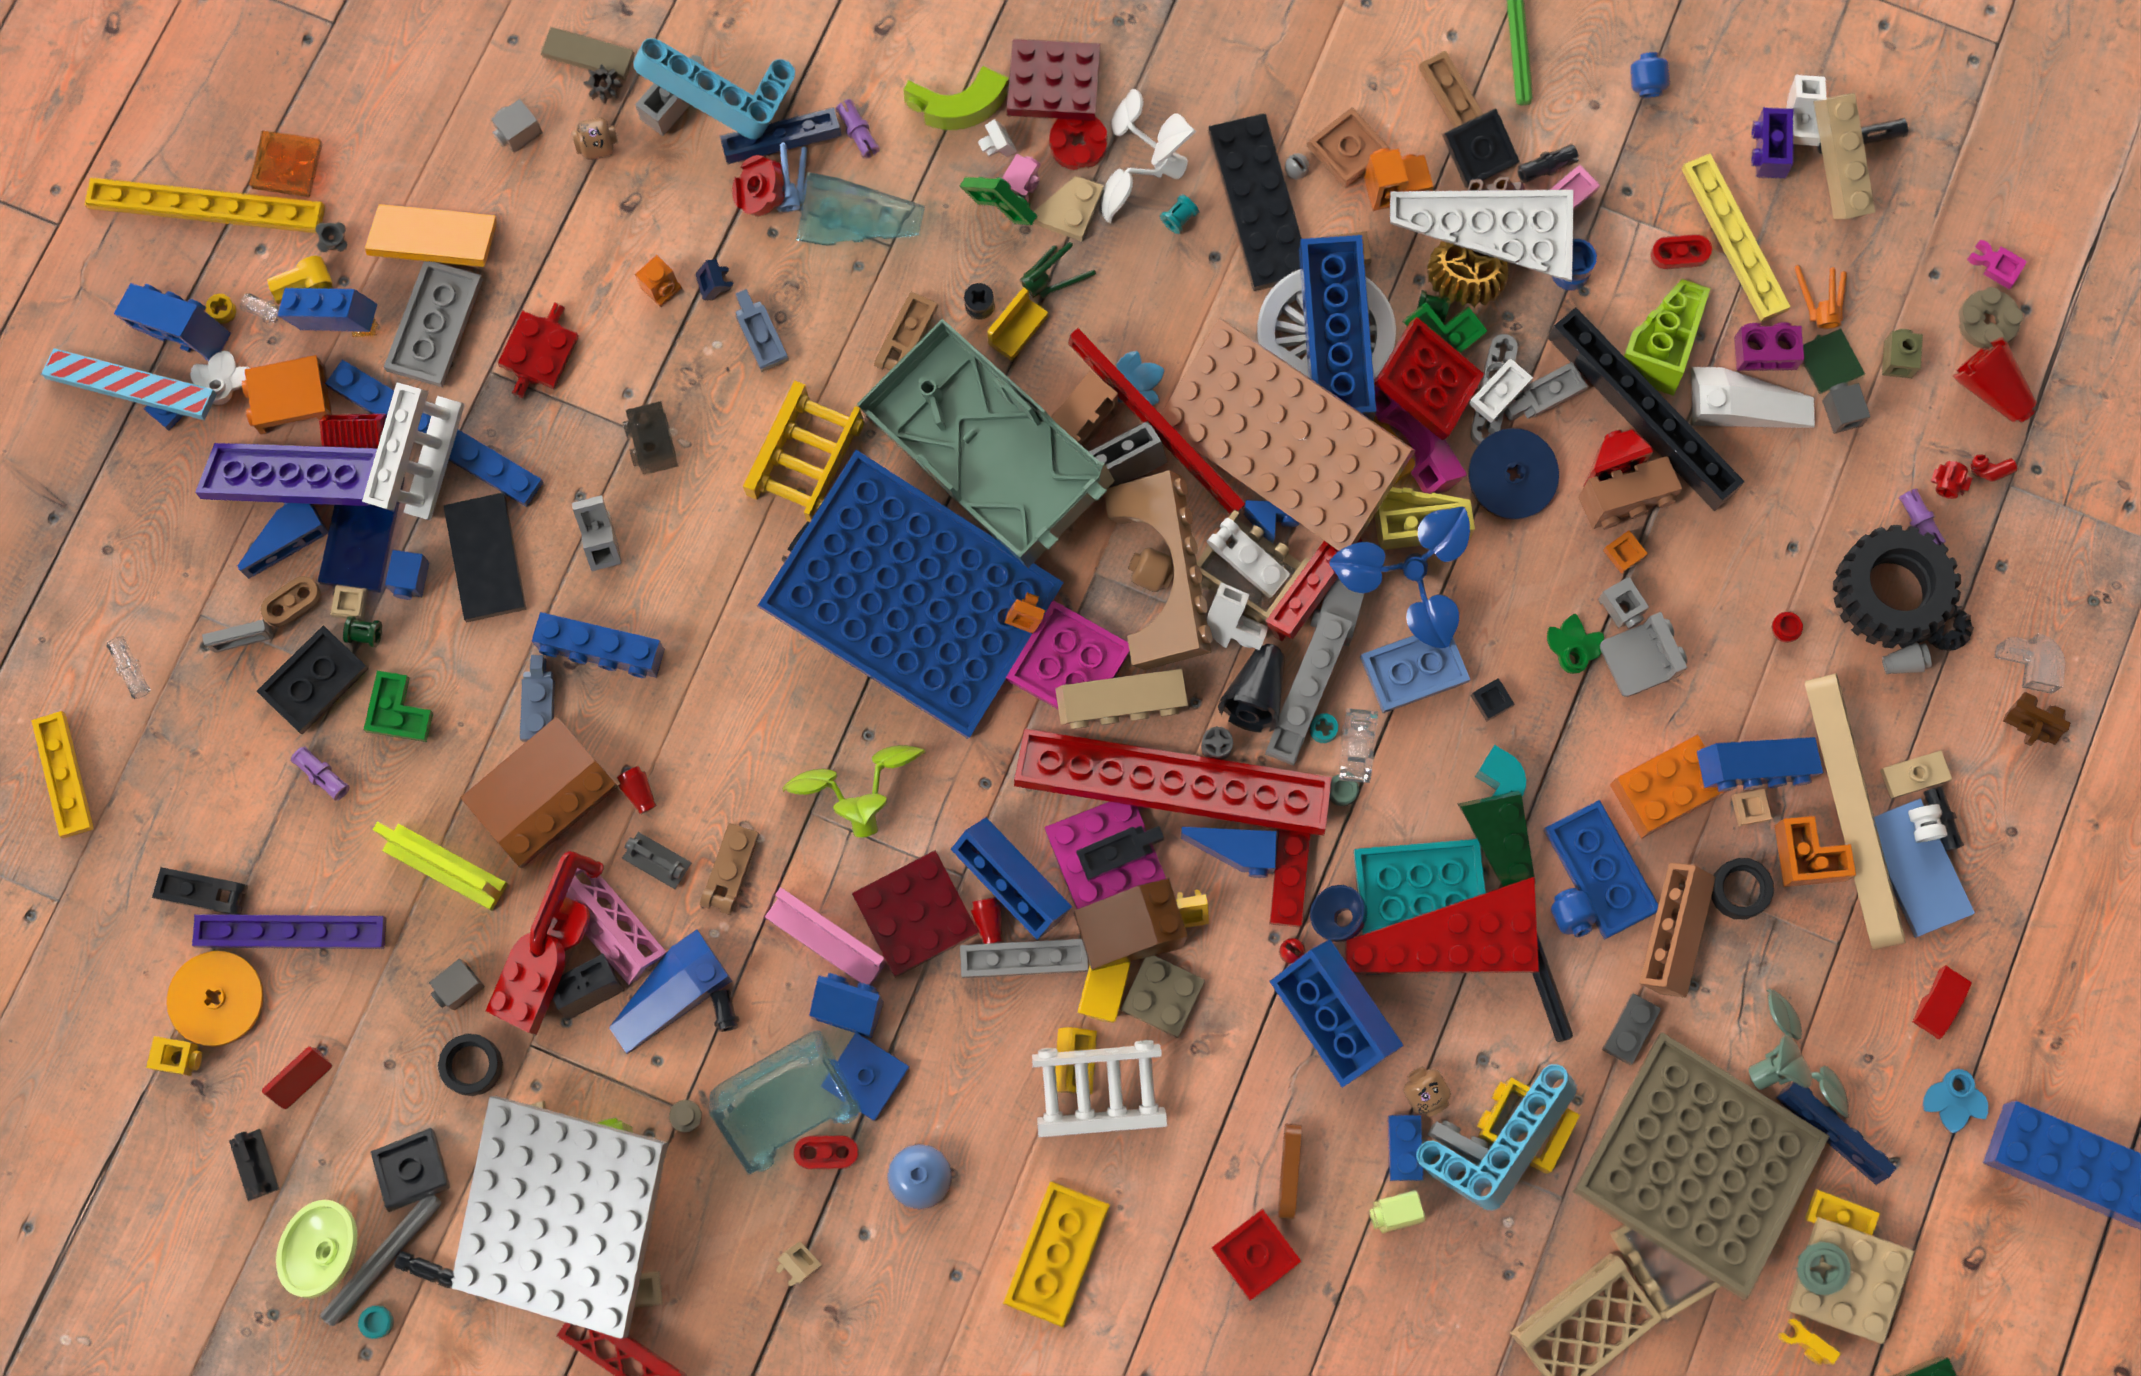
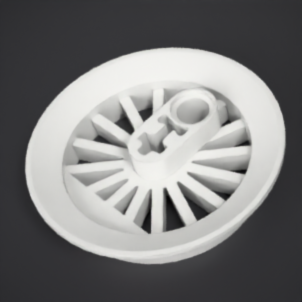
(1289, 290)

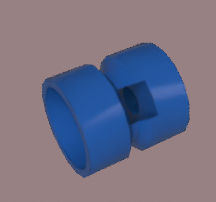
(1583, 262)

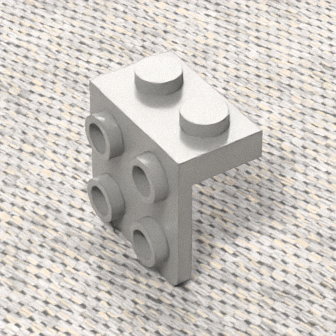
(1644, 656)

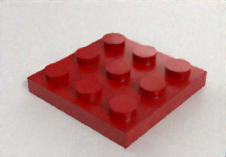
(1429, 378)

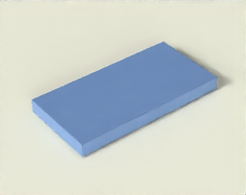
(1920, 874)

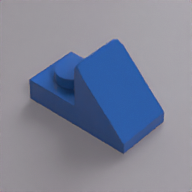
(1265, 515)

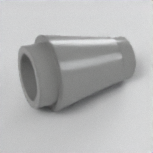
(1910, 659)

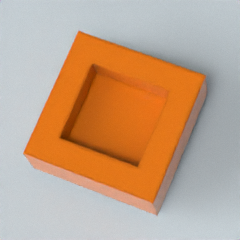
(1625, 552)

